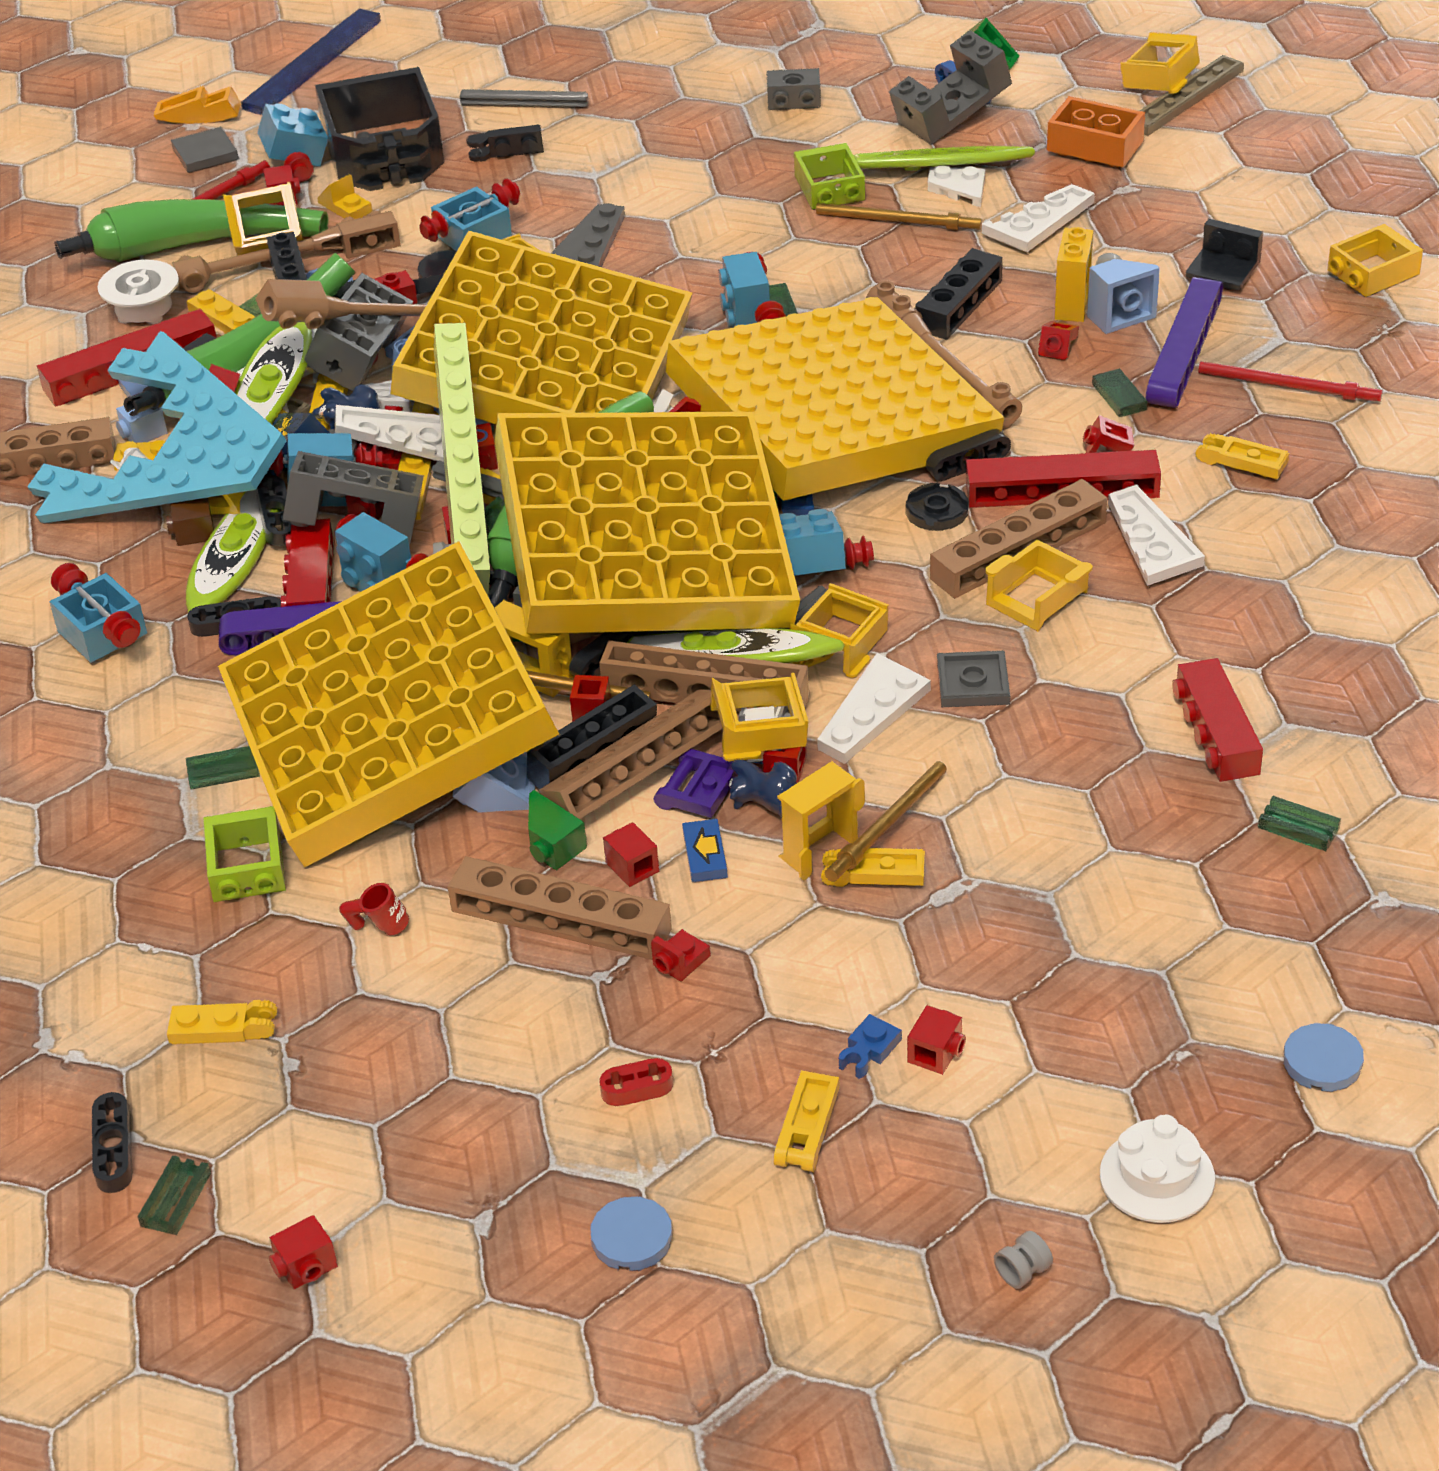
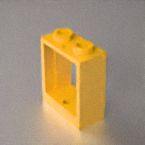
(1401, 264)
(1073, 274)
(553, 648)

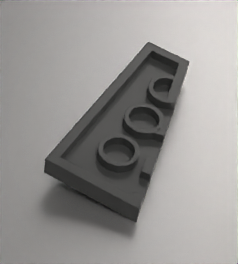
(593, 235)

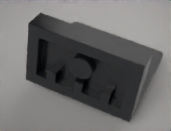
(1227, 254)

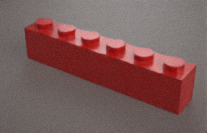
(86, 370)
(1031, 478)

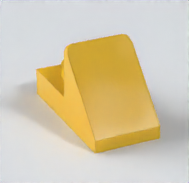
(343, 201)

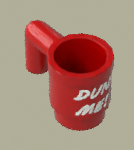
(380, 906)

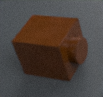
(190, 521)

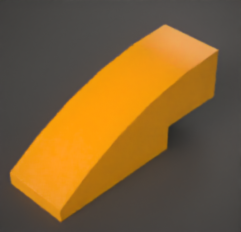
(198, 106)

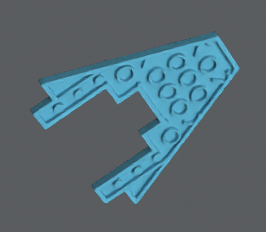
(211, 452)

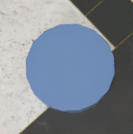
(1323, 1057)
(631, 1233)

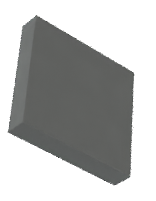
(204, 149)
(973, 679)

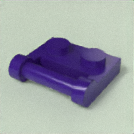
(705, 788)

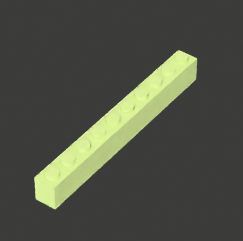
(461, 446)

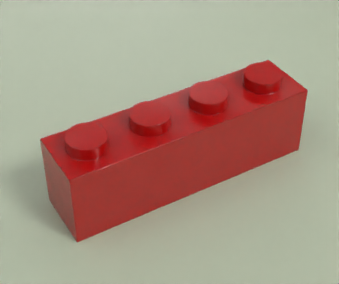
(308, 564)
(1218, 720)

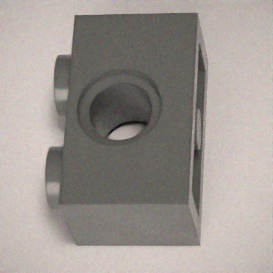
(793, 89)

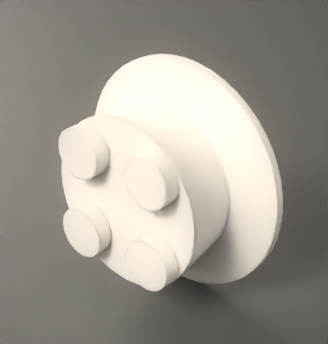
(139, 290)
(1157, 1172)

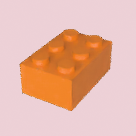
(1095, 131)

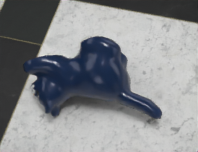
(362, 396)
(760, 786)

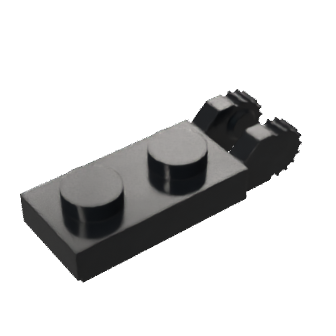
(505, 142)

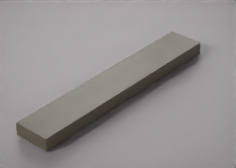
(1197, 87)

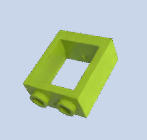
(837, 161)
(238, 831)

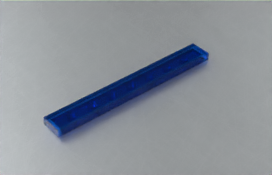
(311, 61)

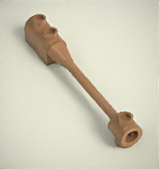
(353, 236)
(306, 302)
(997, 395)

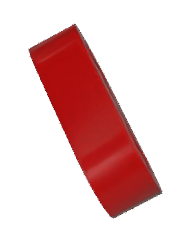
(636, 1082)

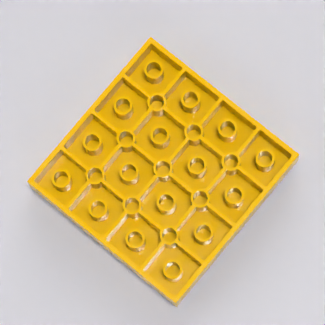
(543, 331)
(833, 393)
(643, 522)
(384, 704)

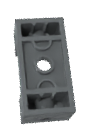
(978, 79)
(349, 344)
(318, 473)

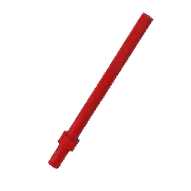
(243, 177)
(1349, 390)

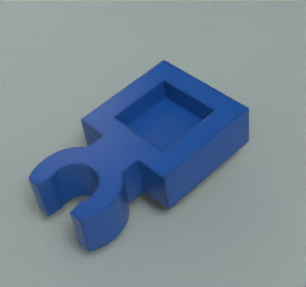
(870, 1041)

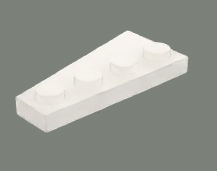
(1039, 219)
(392, 429)
(1152, 537)
(871, 706)

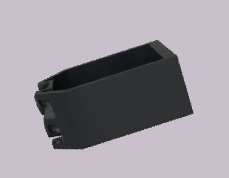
(376, 103)

